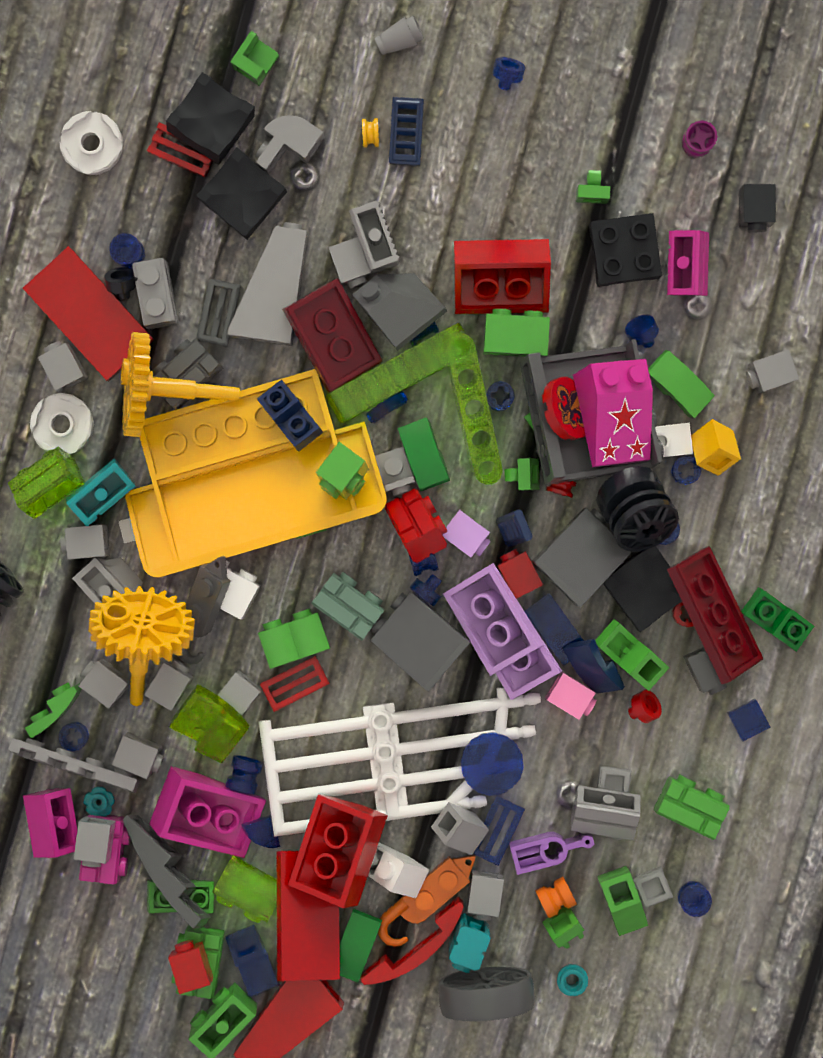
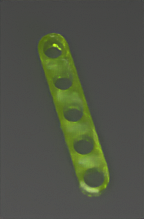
(393, 376)
(482, 419)

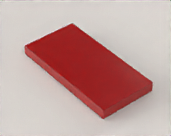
(85, 311)
(305, 930)

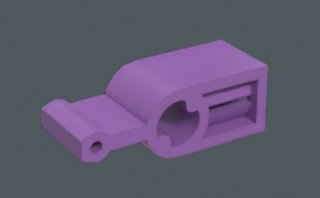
(530, 854)

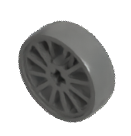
(486, 994)

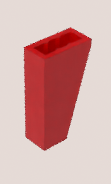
(289, 1018)

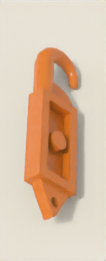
(436, 890)

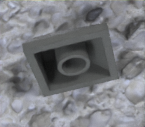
(399, 306)

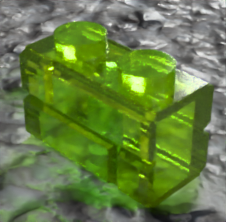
(46, 482)
(248, 889)

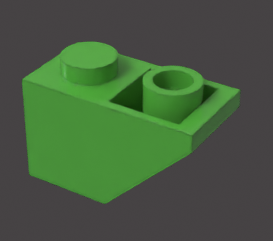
(623, 900)

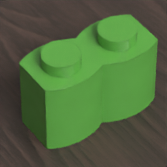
(293, 639)

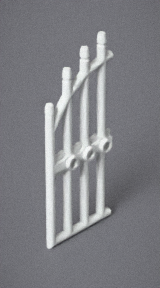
(385, 757)

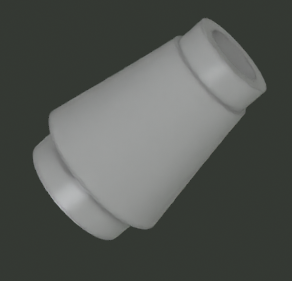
(400, 36)

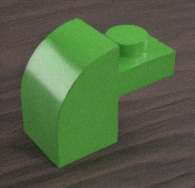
(631, 655)

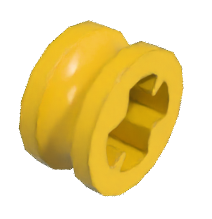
(370, 132)

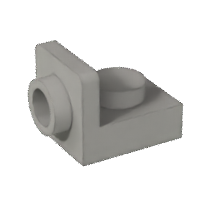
(395, 471)

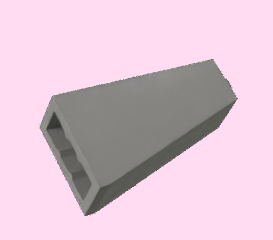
(272, 288)

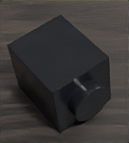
(757, 206)

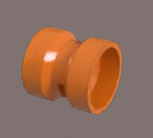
(555, 897)

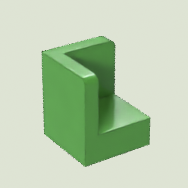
(254, 59)

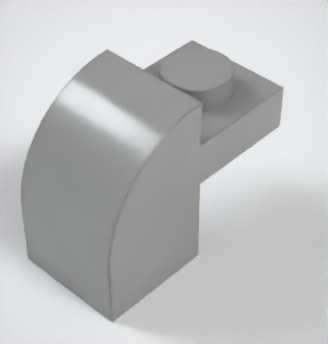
(288, 134)

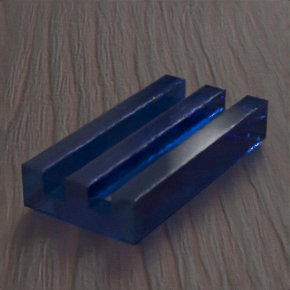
(508, 805)

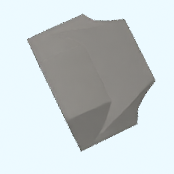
(104, 576)

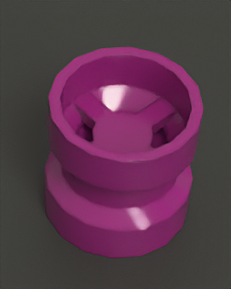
(701, 133)

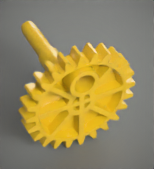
(141, 385)
(141, 629)

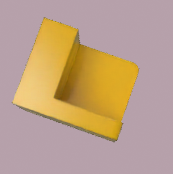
(715, 447)

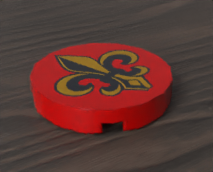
(563, 408)

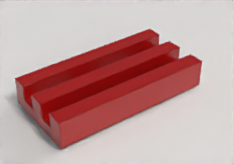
(158, 139)
(317, 672)

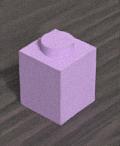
(467, 534)

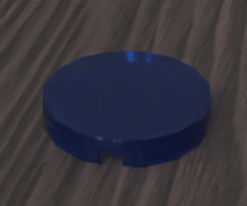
(491, 763)

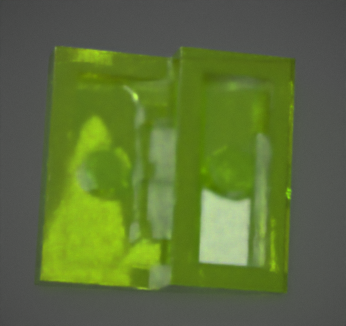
(210, 722)

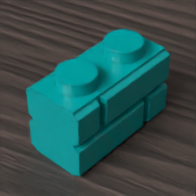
(100, 492)
(469, 943)

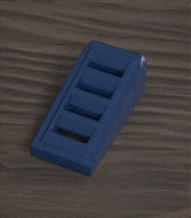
(411, 104)
(514, 528)

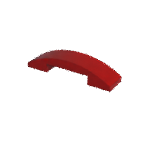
(386, 970)

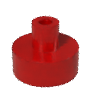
(645, 707)

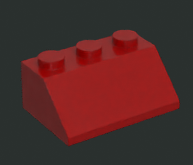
(502, 275)
(337, 851)

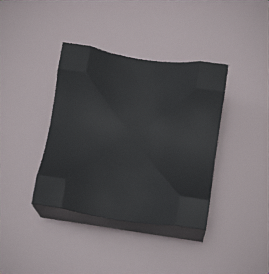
(210, 119)
(242, 193)
(625, 249)
(643, 588)

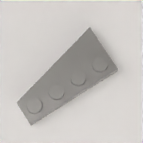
(64, 760)

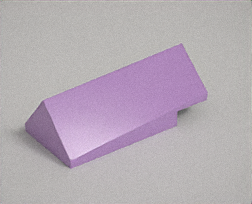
(501, 632)

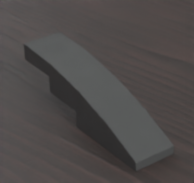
(159, 862)

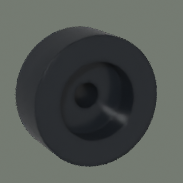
(120, 282)

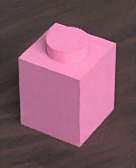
(571, 696)

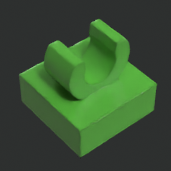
(592, 191)
(526, 474)
(564, 927)

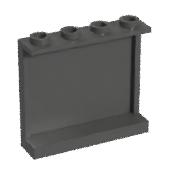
(568, 459)

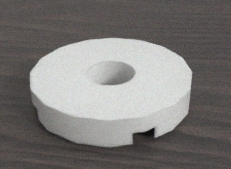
(94, 161)
(57, 405)

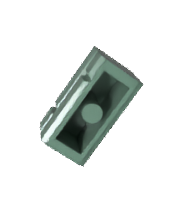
(348, 605)

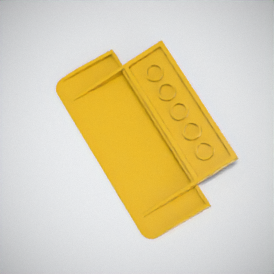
(236, 481)

